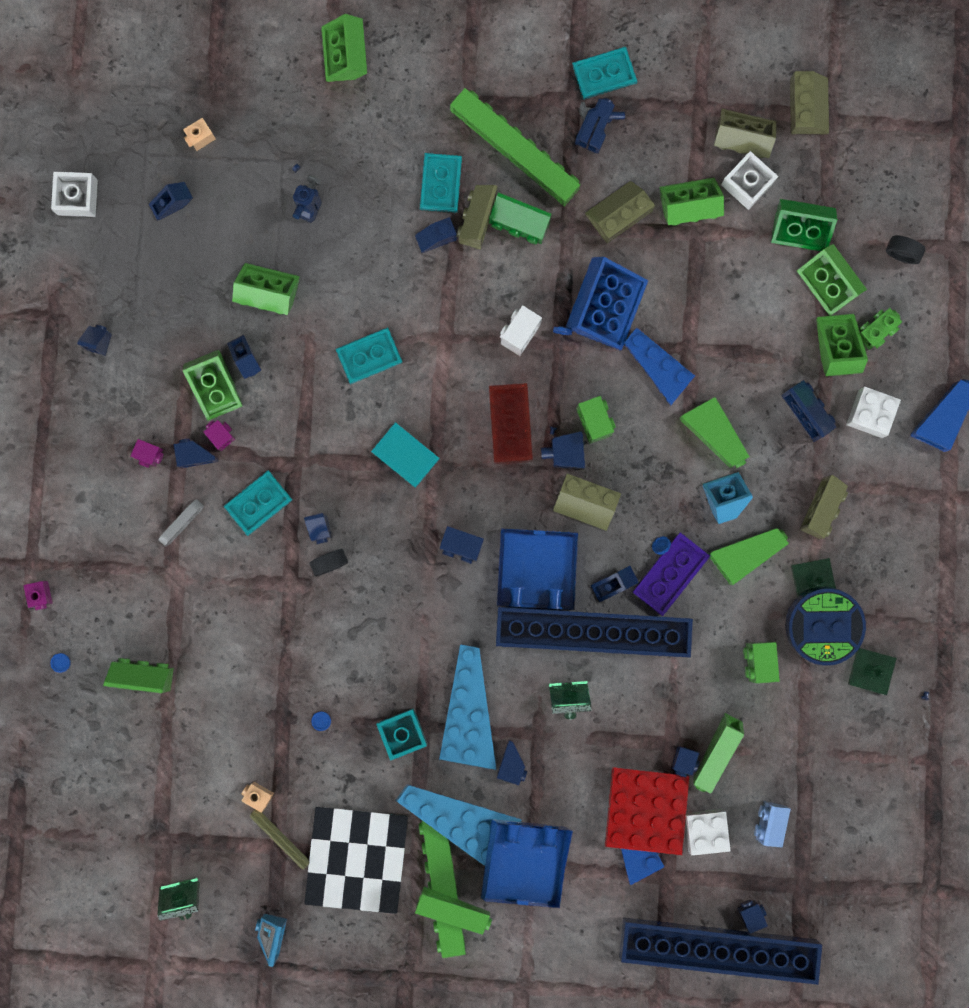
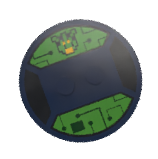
(825, 625)

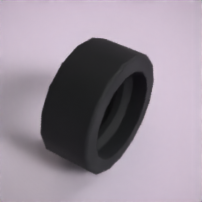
(905, 249)
(328, 562)

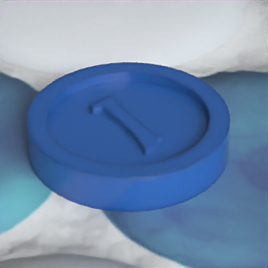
(563, 331)
(661, 545)
(60, 662)
(321, 721)

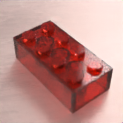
(510, 423)

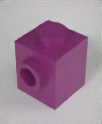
(219, 434)
(147, 453)
(38, 595)

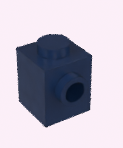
(685, 761)
(752, 915)

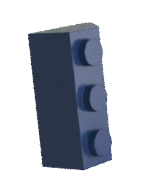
(809, 410)

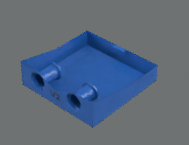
(537, 569)
(525, 863)

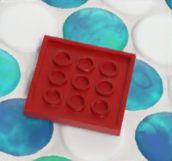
(647, 811)

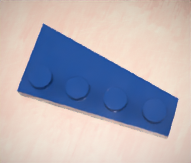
(661, 367)
(640, 864)

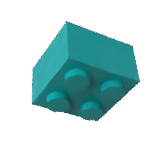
(402, 734)

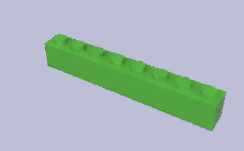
(514, 146)
(442, 877)

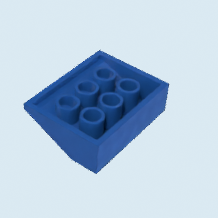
(607, 303)

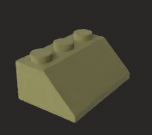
(809, 103)
(745, 133)
(620, 211)
(477, 215)
(586, 502)
(824, 507)

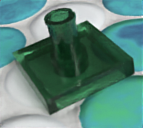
(812, 575)
(872, 671)
(569, 698)
(179, 900)

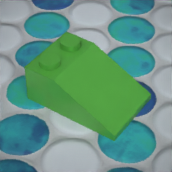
(841, 345)
(212, 385)

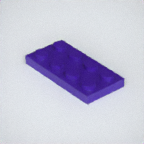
(671, 574)

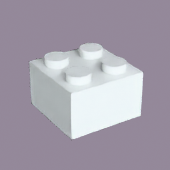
(749, 180)
(74, 194)
(521, 330)
(873, 412)
(707, 832)

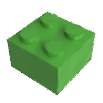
(595, 419)
(761, 662)

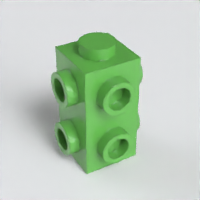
(884, 324)

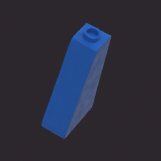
(945, 418)

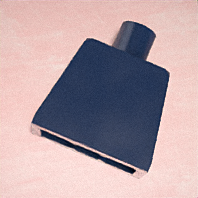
(566, 451)

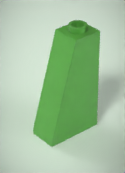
(716, 432)
(744, 556)
(718, 753)
(452, 911)

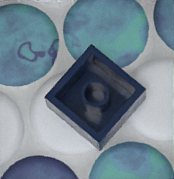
(461, 544)

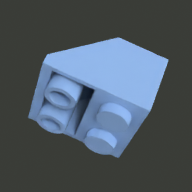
(772, 824)

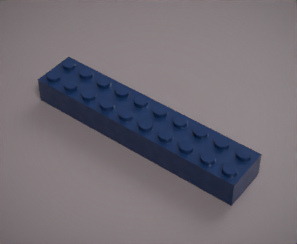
(594, 632)
(720, 951)

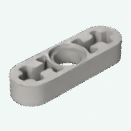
(181, 523)

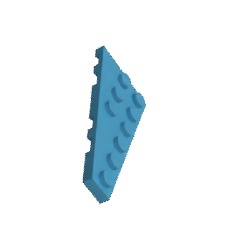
(467, 726)
(456, 820)

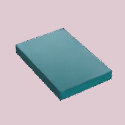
(604, 73)
(441, 182)
(369, 356)
(405, 455)
(258, 503)

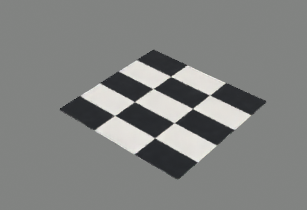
(356, 860)

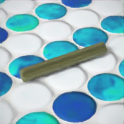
(280, 839)

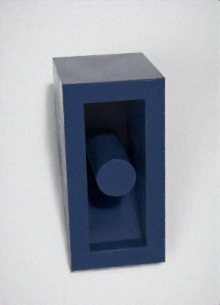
(170, 200)
(436, 235)
(95, 339)
(244, 357)
(191, 454)
(318, 528)
(614, 584)
(512, 765)

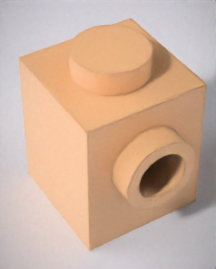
(198, 134)
(256, 796)

